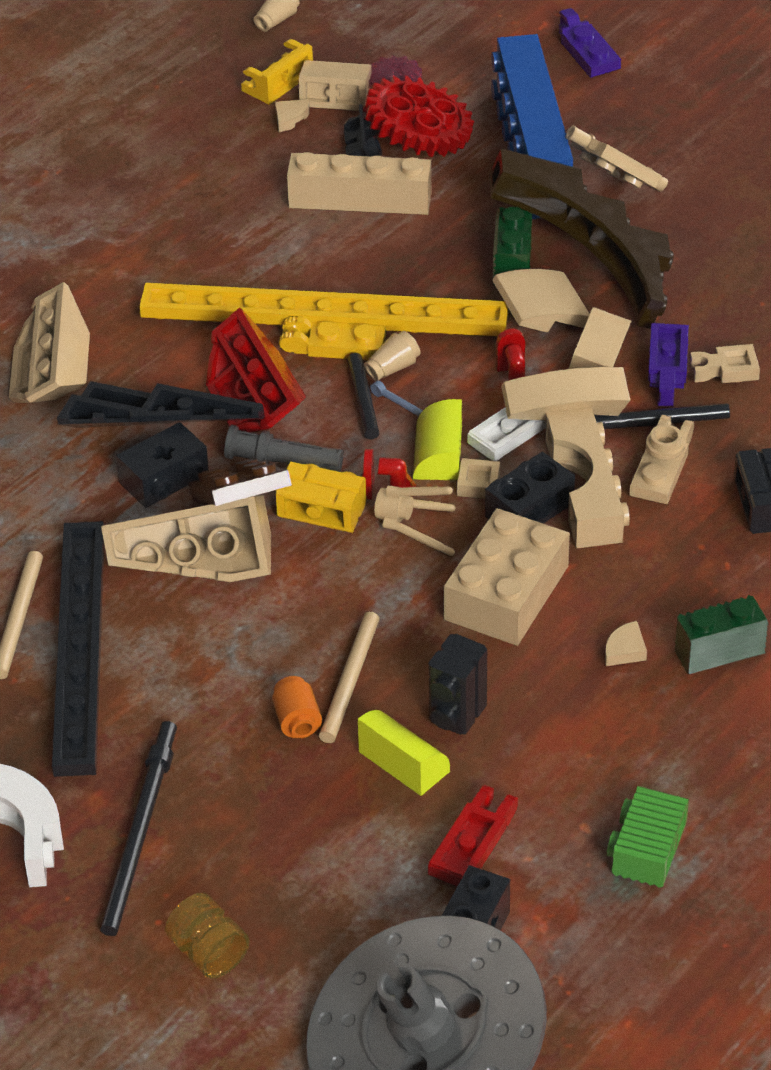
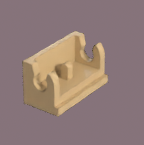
(334, 84)
(600, 340)

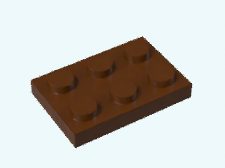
(248, 480)

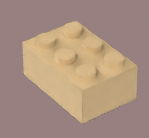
(506, 576)

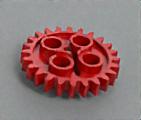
(418, 116)

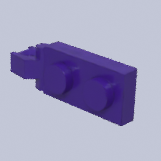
(586, 45)
(668, 360)

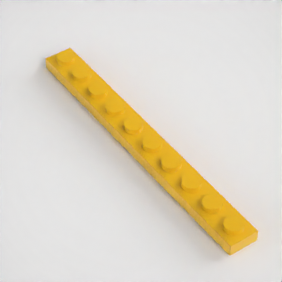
(276, 305)

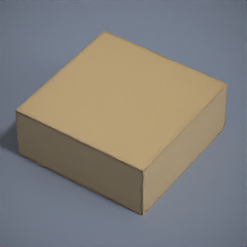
(476, 476)

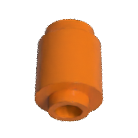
(296, 707)

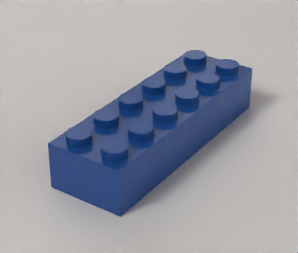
(528, 101)

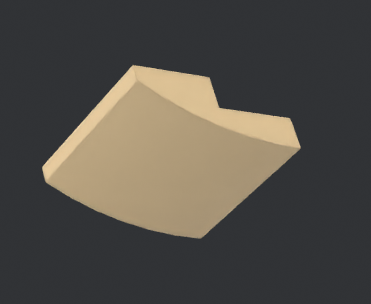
(541, 298)

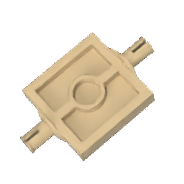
(615, 162)

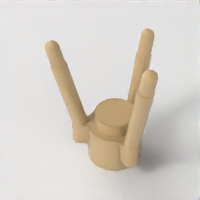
(396, 504)

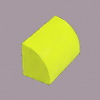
(438, 441)
(400, 752)

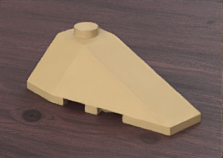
(203, 541)

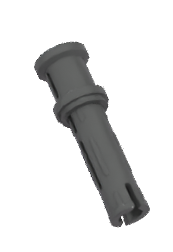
(268, 448)

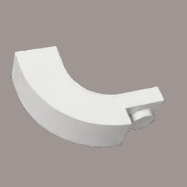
(34, 814)

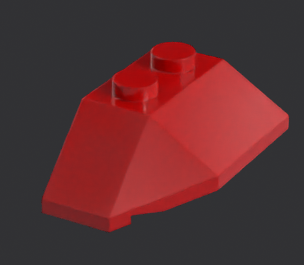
(251, 369)

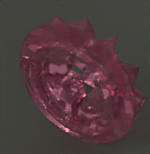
(393, 67)

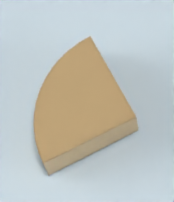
(290, 113)
(625, 645)

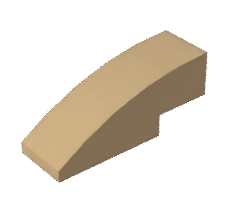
(567, 389)

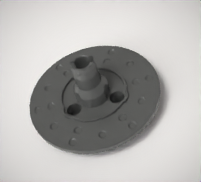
(409, 999)

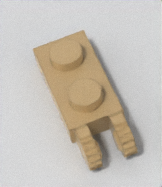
(657, 477)

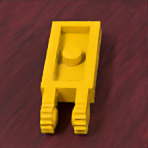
(330, 338)

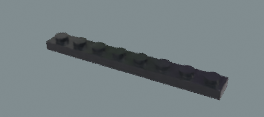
(79, 651)

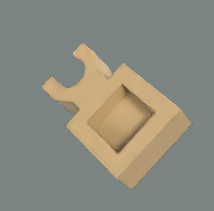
(729, 363)

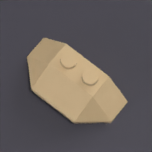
(50, 349)

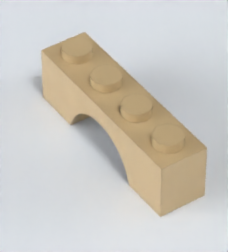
(595, 508)

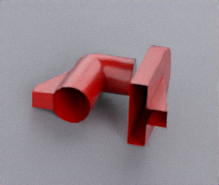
(511, 353)
(394, 467)

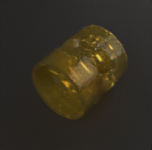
(206, 936)

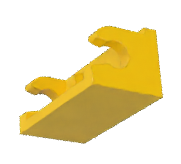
(280, 75)

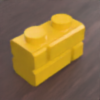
(322, 497)

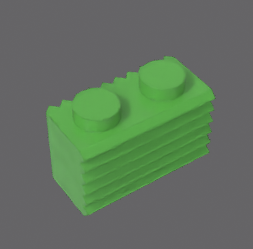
(648, 835)

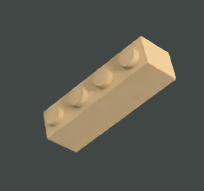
(359, 183)

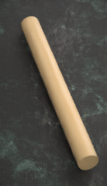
(18, 611)
(349, 677)

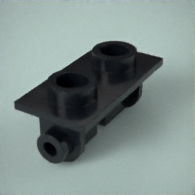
(359, 136)

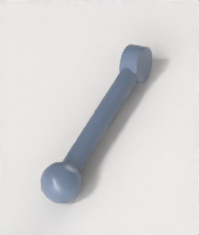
(379, 390)

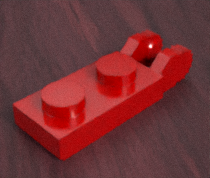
(472, 836)

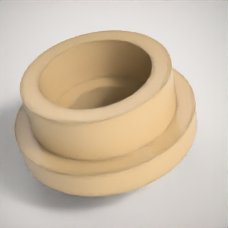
(665, 442)

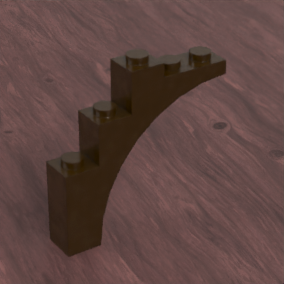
(598, 222)

